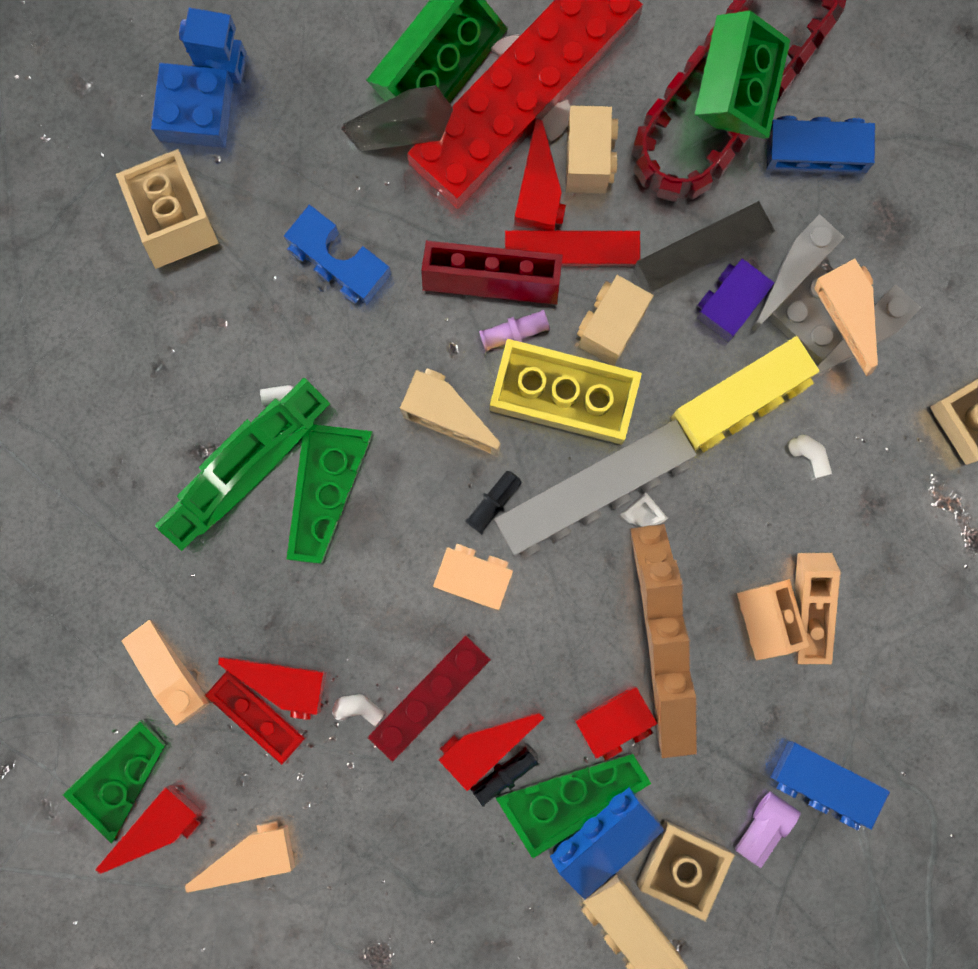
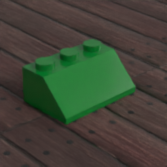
(742, 74)

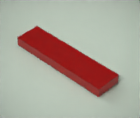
(580, 247)

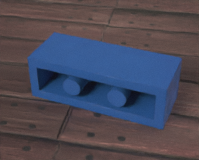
(821, 145)
(829, 786)
(606, 843)

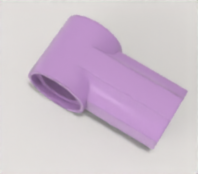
(771, 821)

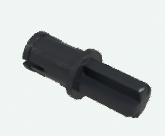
(494, 501)

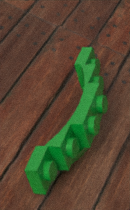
(241, 463)

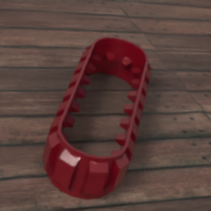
(672, 187)

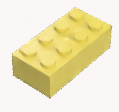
(565, 391)
(749, 391)

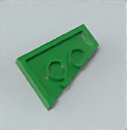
(115, 780)

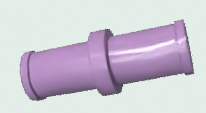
(514, 329)

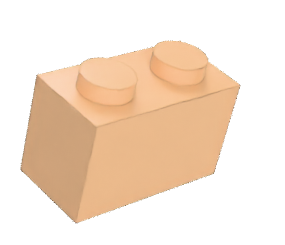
(473, 577)
(773, 620)

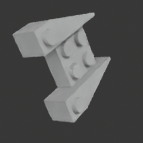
(800, 312)

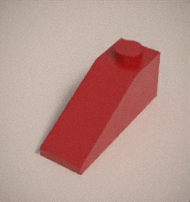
(540, 189)
(285, 686)
(481, 749)
(161, 824)

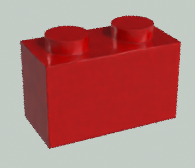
(615, 723)

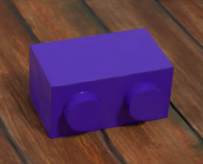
(734, 300)

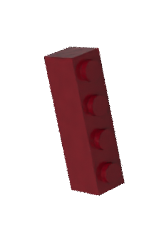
(491, 272)
(429, 698)

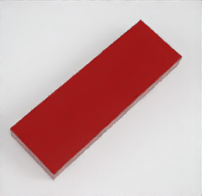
(255, 717)

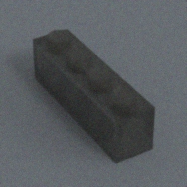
(704, 250)

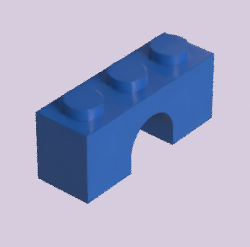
(211, 42)
(358, 276)

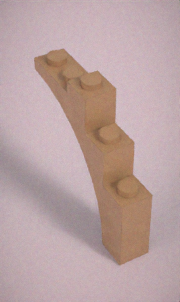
(667, 641)

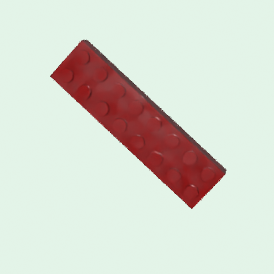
(519, 89)

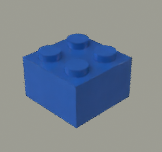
(192, 105)

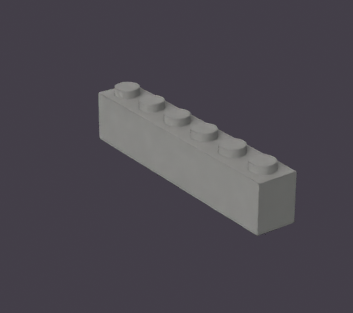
(595, 488)

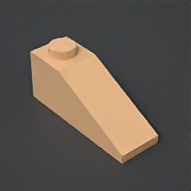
(850, 303)
(817, 603)
(165, 674)
(257, 856)

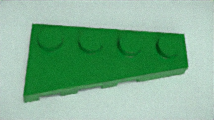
(324, 481)
(561, 805)

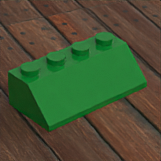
(439, 48)

